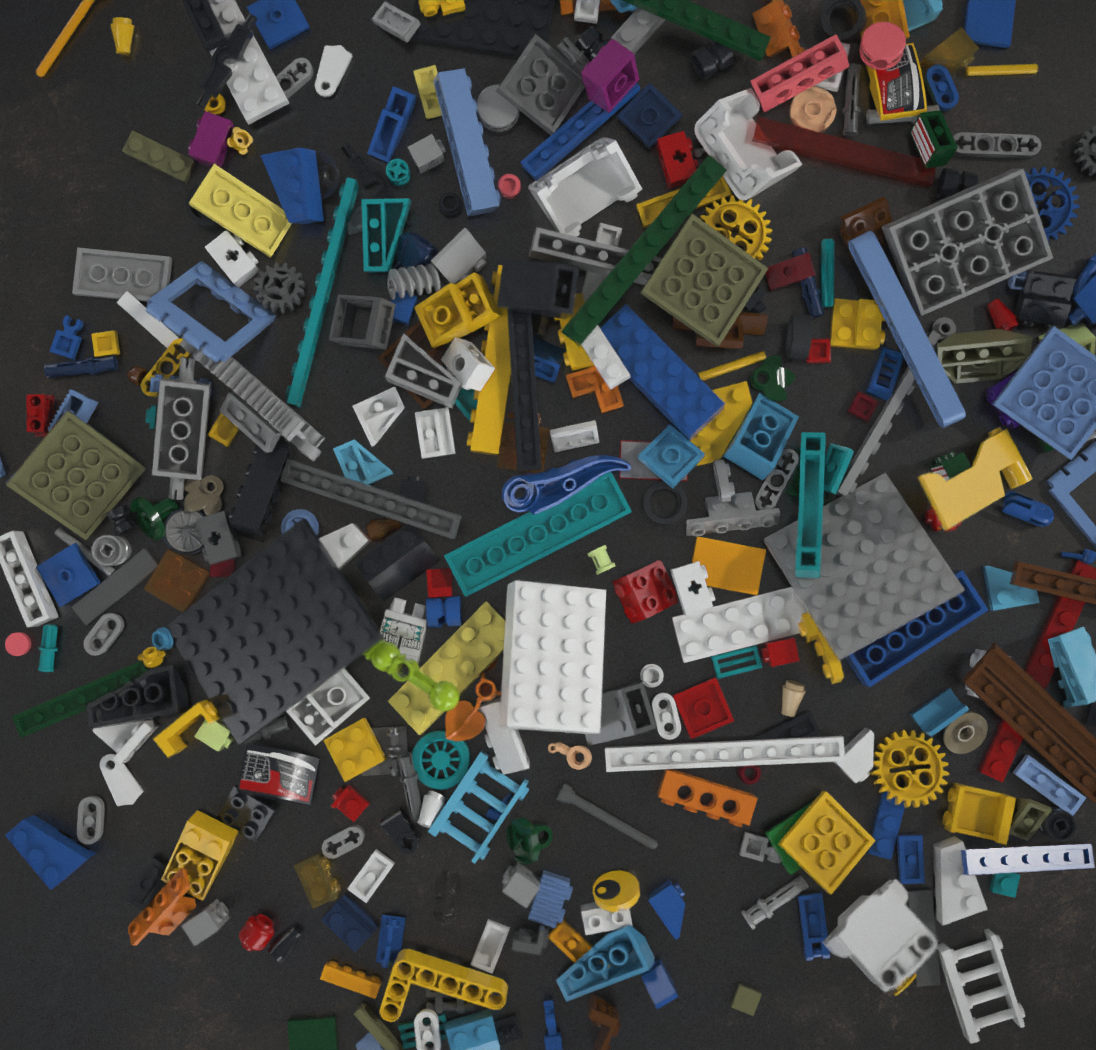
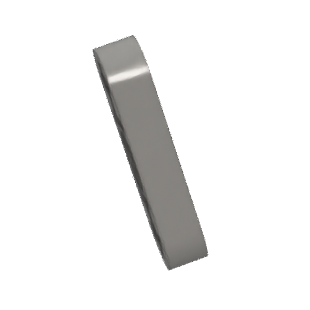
(301, 78)
(792, 468)

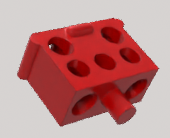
(39, 413)

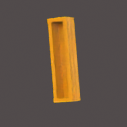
(350, 979)

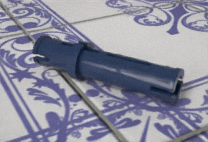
(810, 291)
(90, 365)

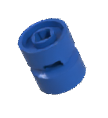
(444, 612)

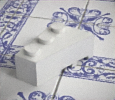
(345, 544)
(955, 893)

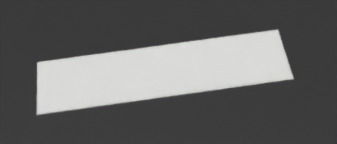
(151, 324)

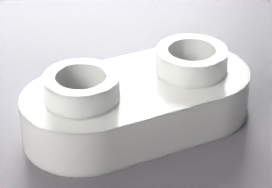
(666, 715)
(427, 1032)

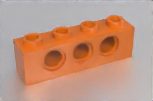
(743, 801)

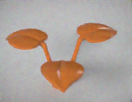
(464, 720)

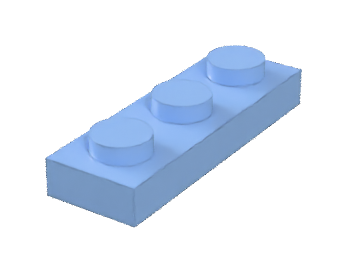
(1049, 785)

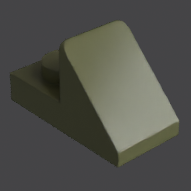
(1028, 818)

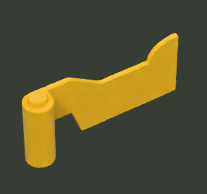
(981, 483)

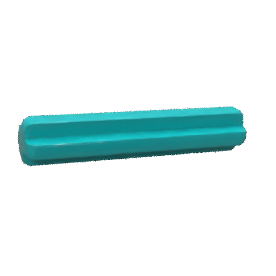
(827, 272)

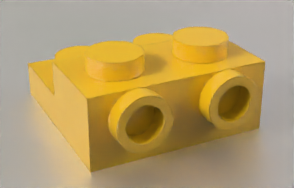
(856, 324)

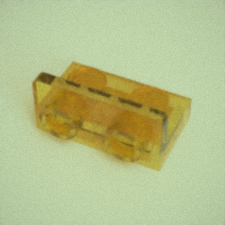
(317, 880)

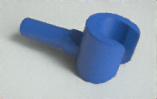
(1087, 557)
(494, 814)

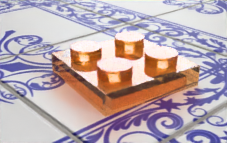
(176, 580)

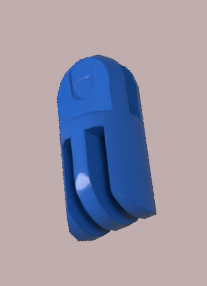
(1027, 509)

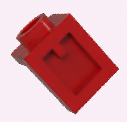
(349, 802)

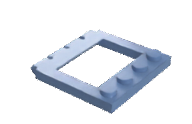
(196, 334)
(1061, 485)

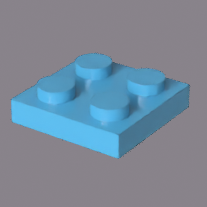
(671, 456)

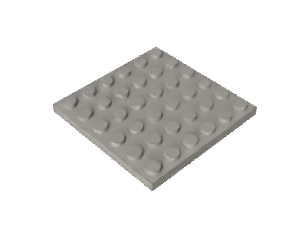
(874, 568)

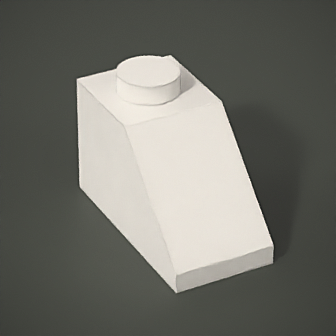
(858, 756)

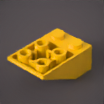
(201, 852)

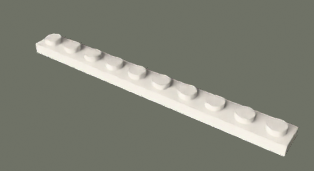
(725, 753)

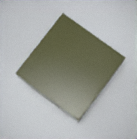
(746, 999)

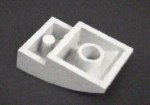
(328, 706)

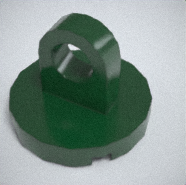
(151, 516)
(524, 840)

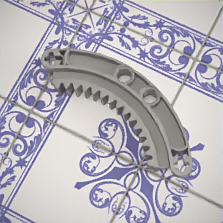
(263, 400)

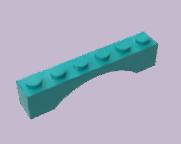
(810, 505)

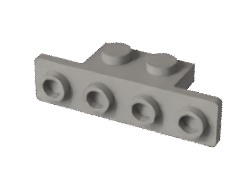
(731, 515)

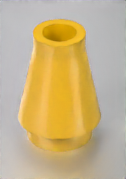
(122, 33)

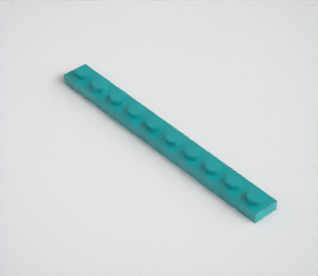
(324, 284)

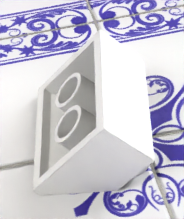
(505, 741)

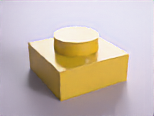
(105, 344)

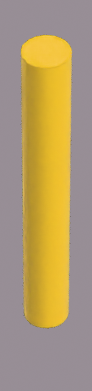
(1001, 69)
(731, 366)

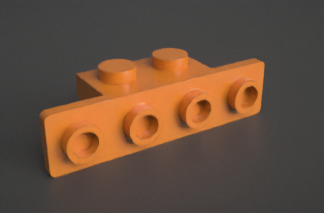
(776, 23)
(165, 910)

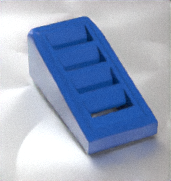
(879, 387)

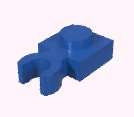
(66, 342)

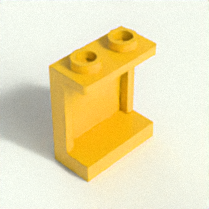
(170, 738)
(979, 812)

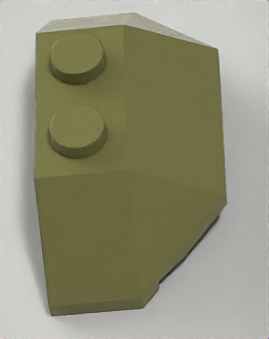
(982, 354)

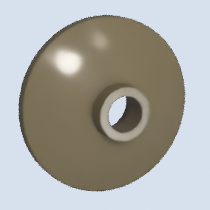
(965, 733)

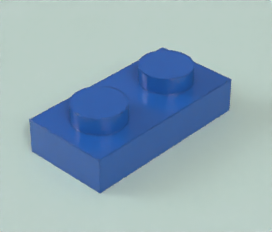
(910, 859)

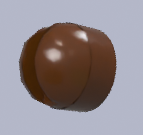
(136, 375)

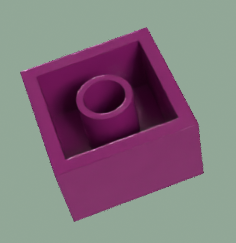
(610, 75)

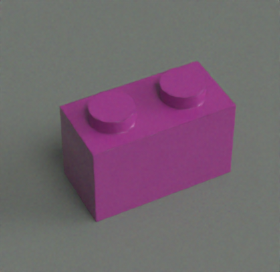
(209, 143)

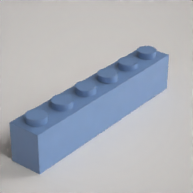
(466, 142)

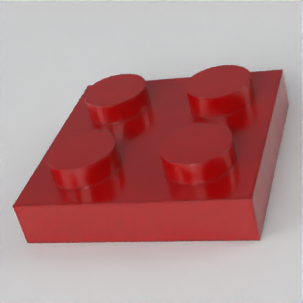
(703, 708)

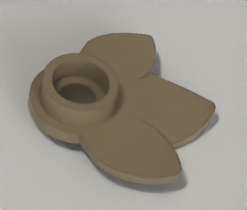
(201, 498)

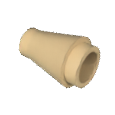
(792, 697)

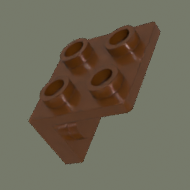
(606, 1016)

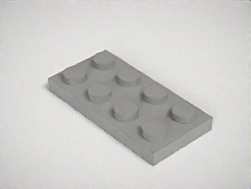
(114, 272)

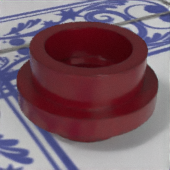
(749, 780)

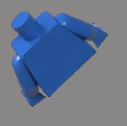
(1084, 295)

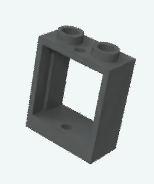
(379, 322)

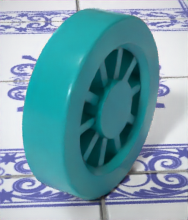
(440, 760)

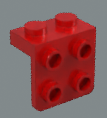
(645, 592)

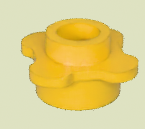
(244, 136)
(151, 657)

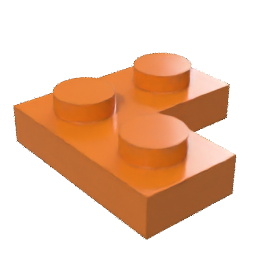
(590, 381)

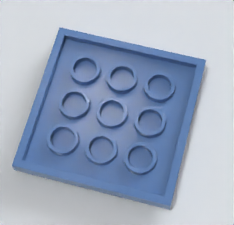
(1054, 393)

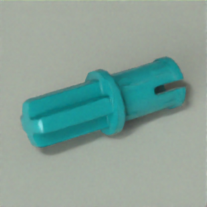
(48, 648)

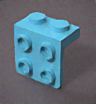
(921, 12)

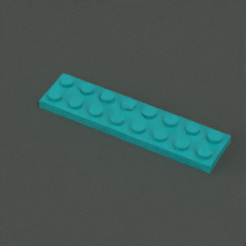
(536, 535)

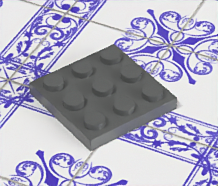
(542, 84)

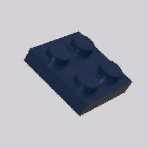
(649, 116)

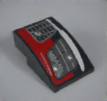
(278, 775)

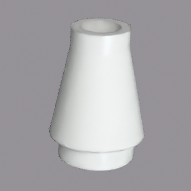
(431, 807)

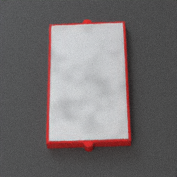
(629, 451)

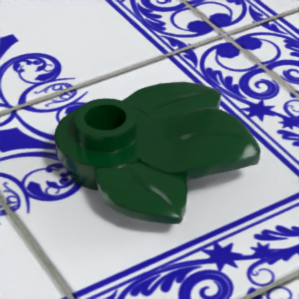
(775, 378)

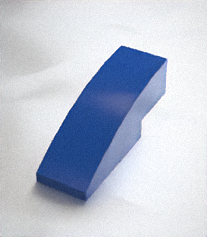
(392, 124)

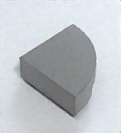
(355, 222)

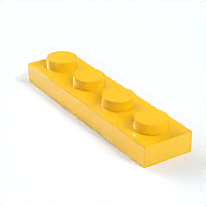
(652, 208)

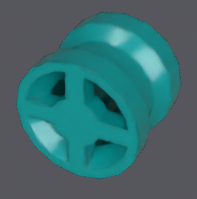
(398, 167)

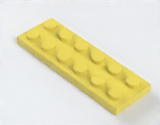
(456, 661)

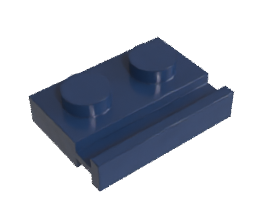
(350, 922)

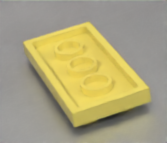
(241, 210)

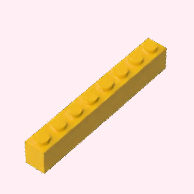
(492, 399)

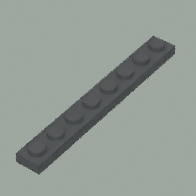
(371, 498)

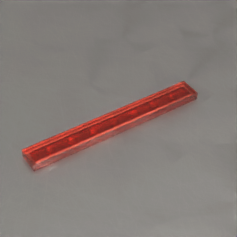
(843, 151)

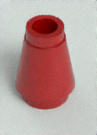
(1002, 316)

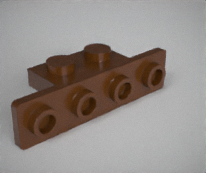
(744, 324)

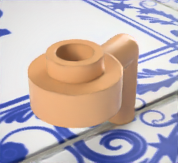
(572, 753)

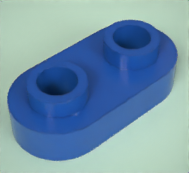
(943, 88)

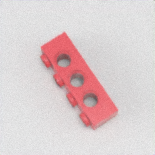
(800, 73)

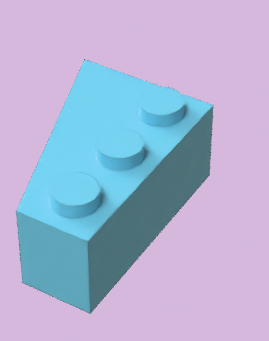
(1077, 666)

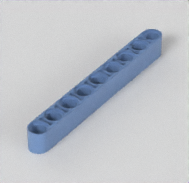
(906, 329)

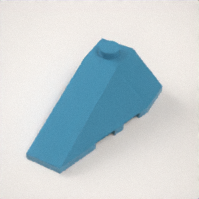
(621, 949)

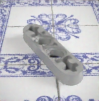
(994, 149)

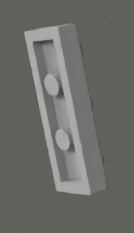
(250, 422)

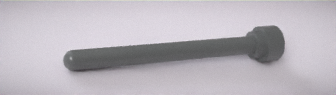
(567, 795)

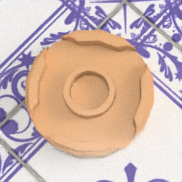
(813, 109)

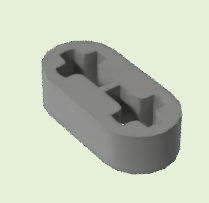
(346, 846)

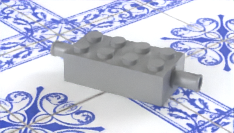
(181, 428)

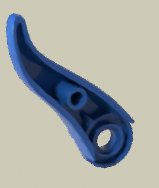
(556, 485)

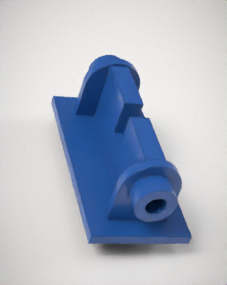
(390, 939)

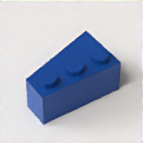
(296, 184)
(47, 850)

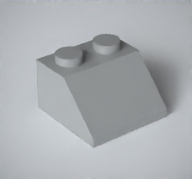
(459, 258)

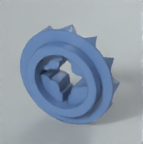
(297, 515)

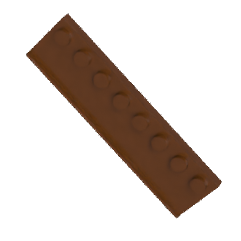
(1036, 717)

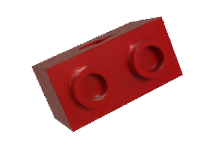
(676, 145)

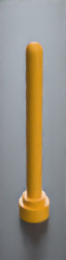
(63, 37)

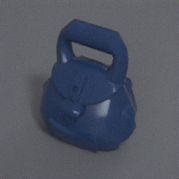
(414, 251)

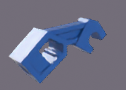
(553, 1039)

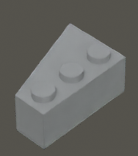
(421, 374)

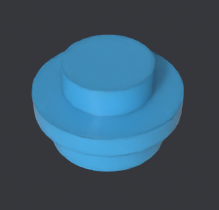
(162, 639)

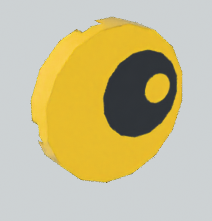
(616, 891)

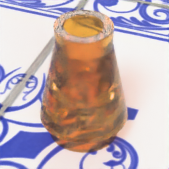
(382, 527)

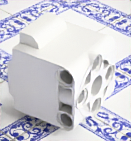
(882, 936)

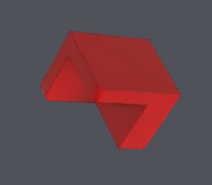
(439, 582)

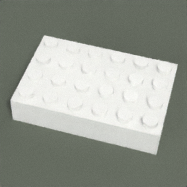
(553, 658)

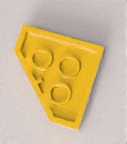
(719, 432)

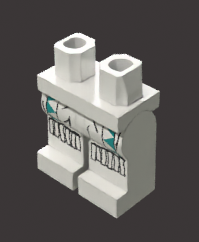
(406, 626)

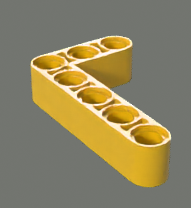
(438, 982)

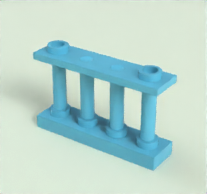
(456, 805)

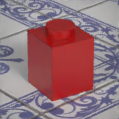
(780, 652)

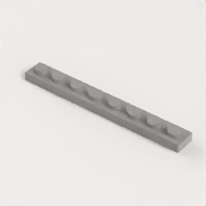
(881, 426)

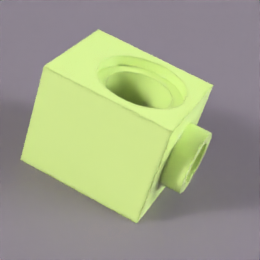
(215, 735)

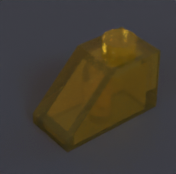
(952, 52)

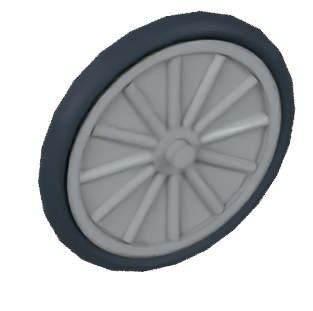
(181, 532)

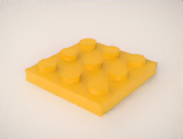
(826, 842)

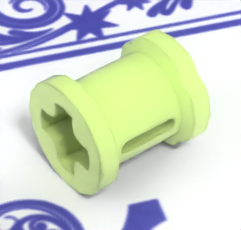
(601, 559)

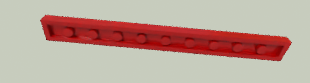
(1040, 669)

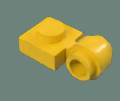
(430, 7)

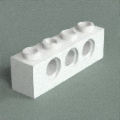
(25, 580)

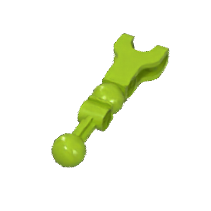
(388, 658)

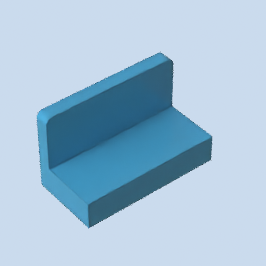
(939, 712)

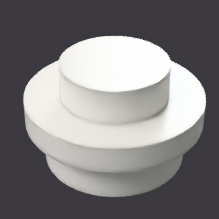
(651, 675)

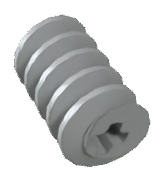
(412, 279)

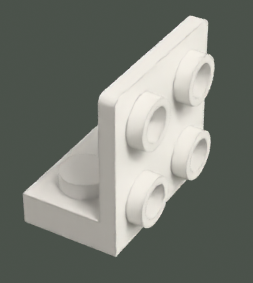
(126, 738)

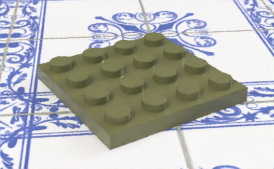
(704, 280)
(76, 475)

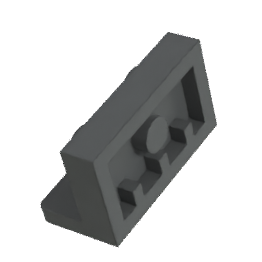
(527, 942)

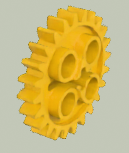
(743, 214)
(913, 789)

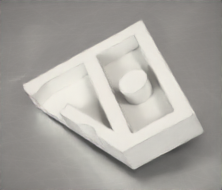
(379, 413)

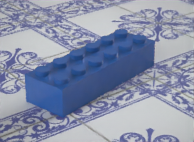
(661, 374)
(912, 639)

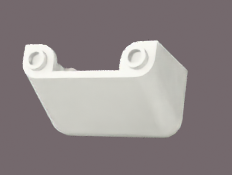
(727, 137)
(585, 185)

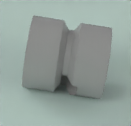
(111, 550)

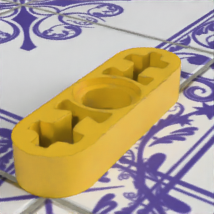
(171, 350)

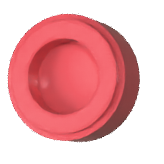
(509, 186)
(18, 644)

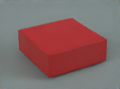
(819, 351)

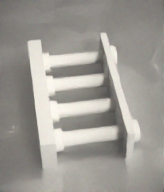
(956, 981)

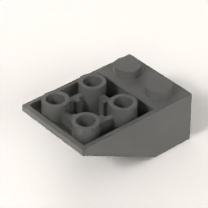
(623, 713)

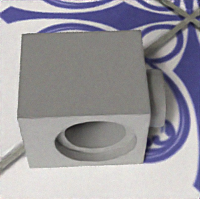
(427, 153)

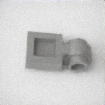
(755, 847)

